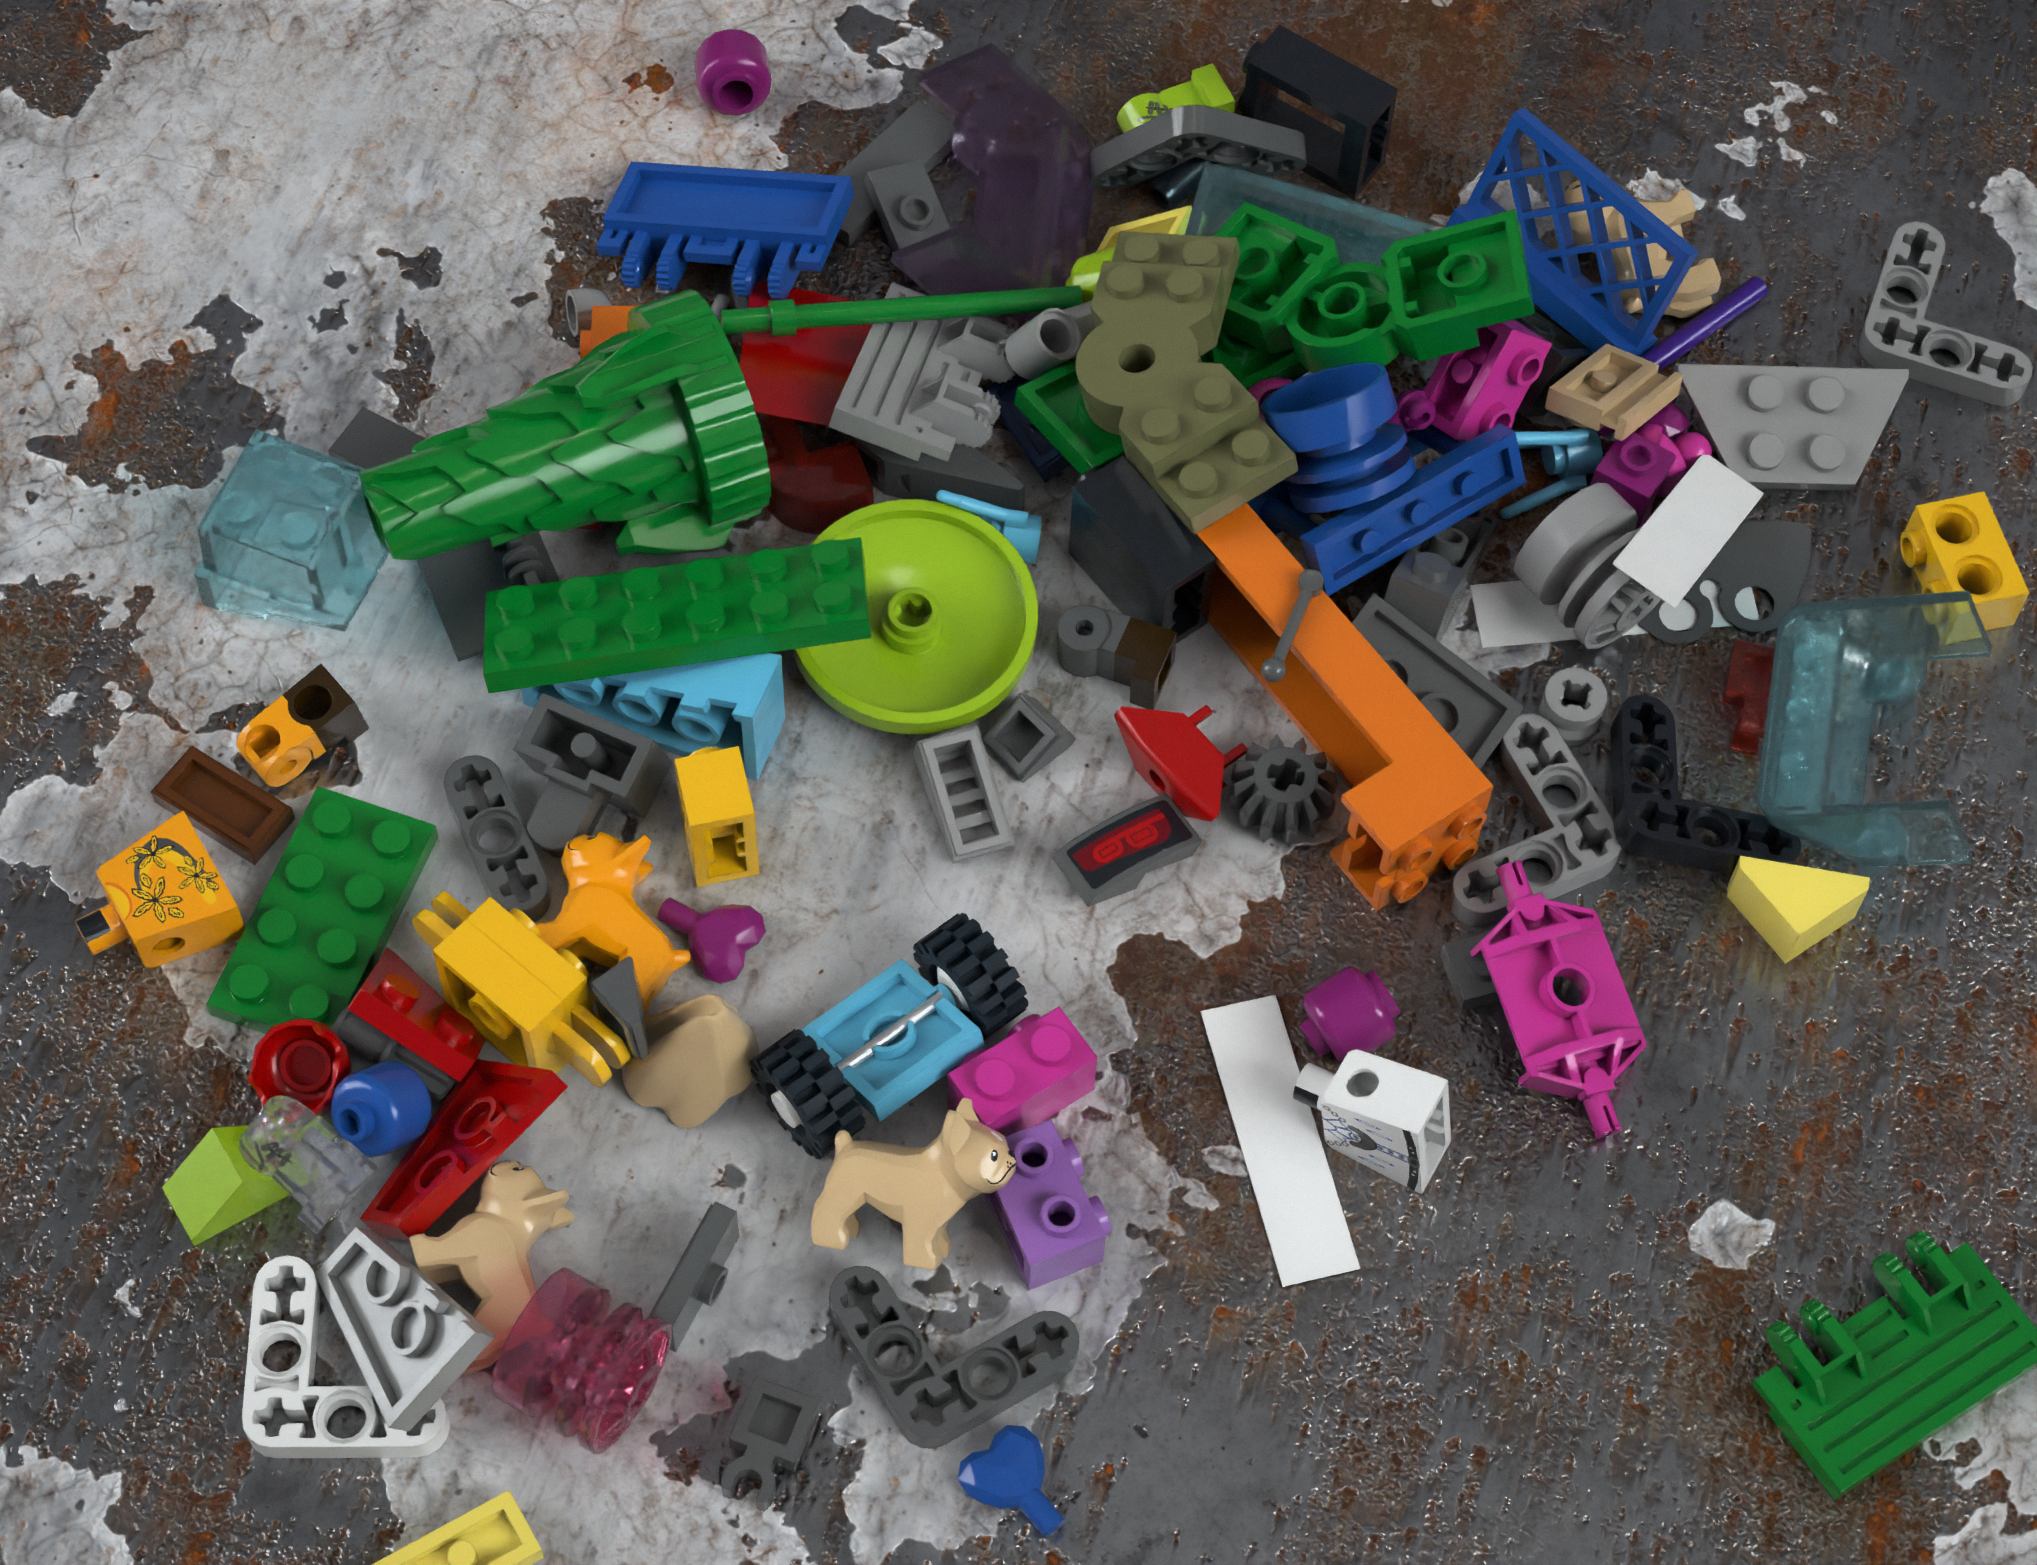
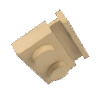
(1613, 392)

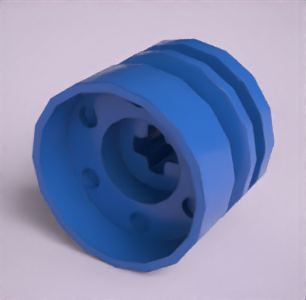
(1340, 436)

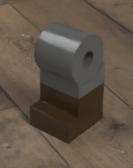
(1117, 649)

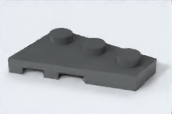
(1454, 692)

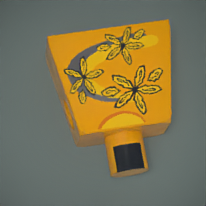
(163, 898)

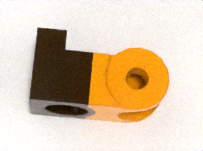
(300, 727)

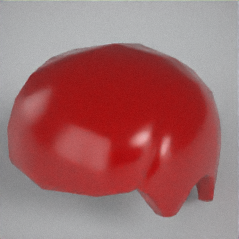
(300, 1062)

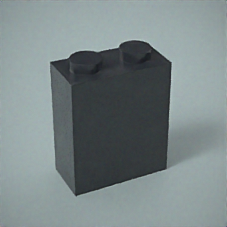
(1139, 550)

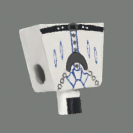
(1381, 1115)

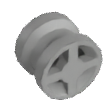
(1574, 722)

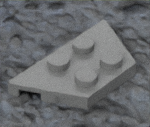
(1791, 421)

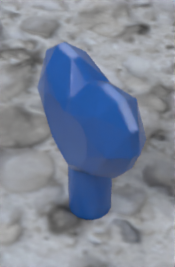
(1011, 1477)

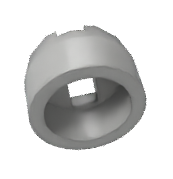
(579, 307)

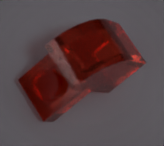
(814, 486)

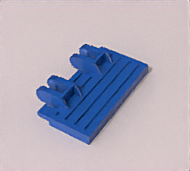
(712, 212)

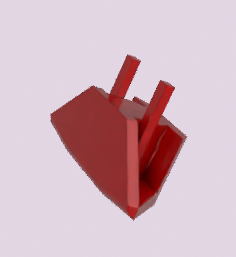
(1177, 757)

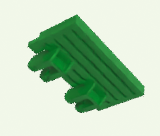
(1892, 1376)

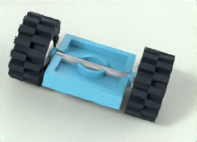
(890, 1036)

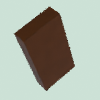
(223, 805)

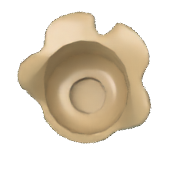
(693, 1060)

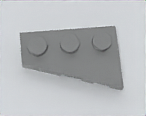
(398, 1326)

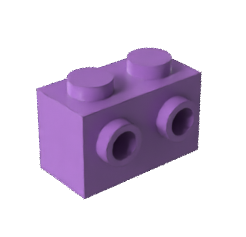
(1046, 1210)

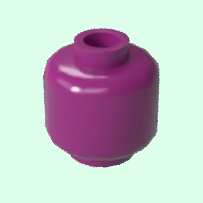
(733, 72)
(1349, 1013)

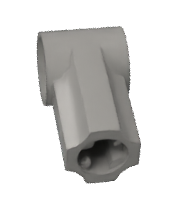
(1049, 340)

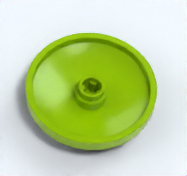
(946, 620)

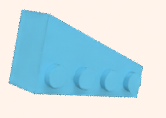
(689, 705)

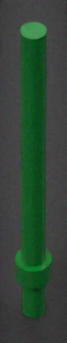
(785, 317)

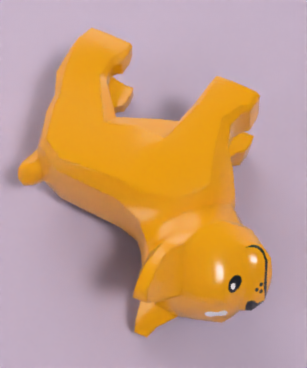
(603, 919)

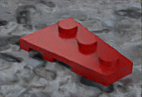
(460, 1144)

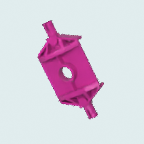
(1561, 1045)

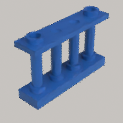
(1426, 504)

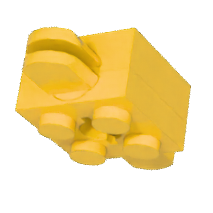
(518, 988)

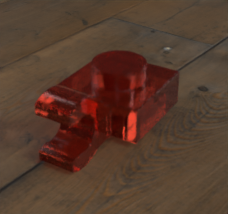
(1748, 687)

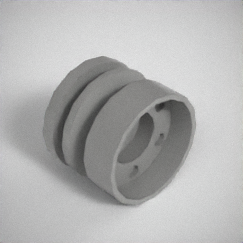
(1572, 561)

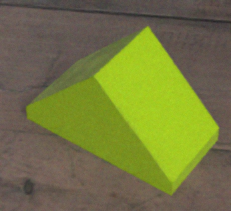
(218, 1186)

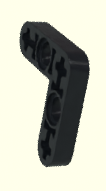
(1672, 819)

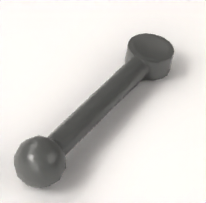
(1309, 585)

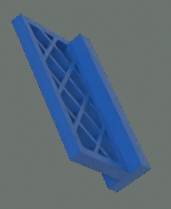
(1584, 309)

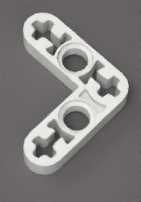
(295, 1388)

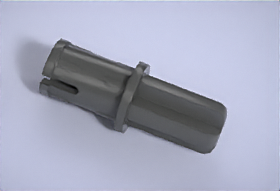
(380, 1047)

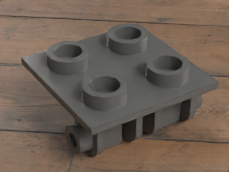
(464, 575)

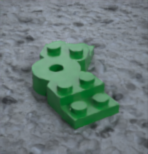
(1418, 304)

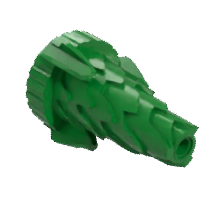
(633, 433)

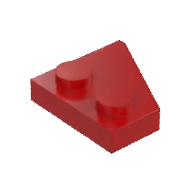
(417, 1016)

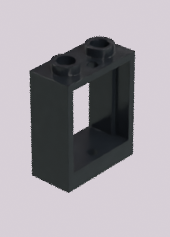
(1333, 88)

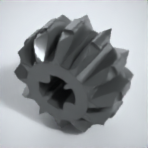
(1306, 784)

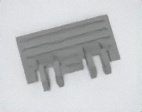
(920, 384)

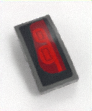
(1126, 846)

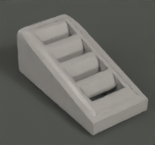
(953, 746)

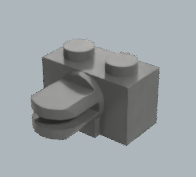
(586, 768)

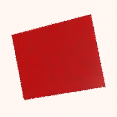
(799, 373)

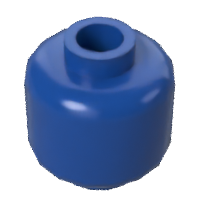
(381, 1108)

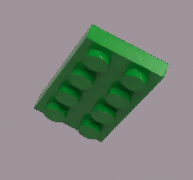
(323, 913)

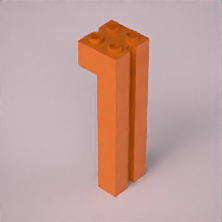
(1411, 786)

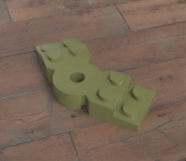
(1143, 378)

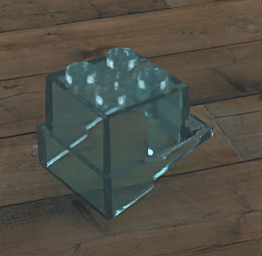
(288, 537)

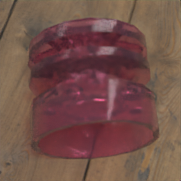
(581, 1360)

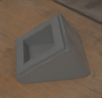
(1027, 737)
(621, 1005)

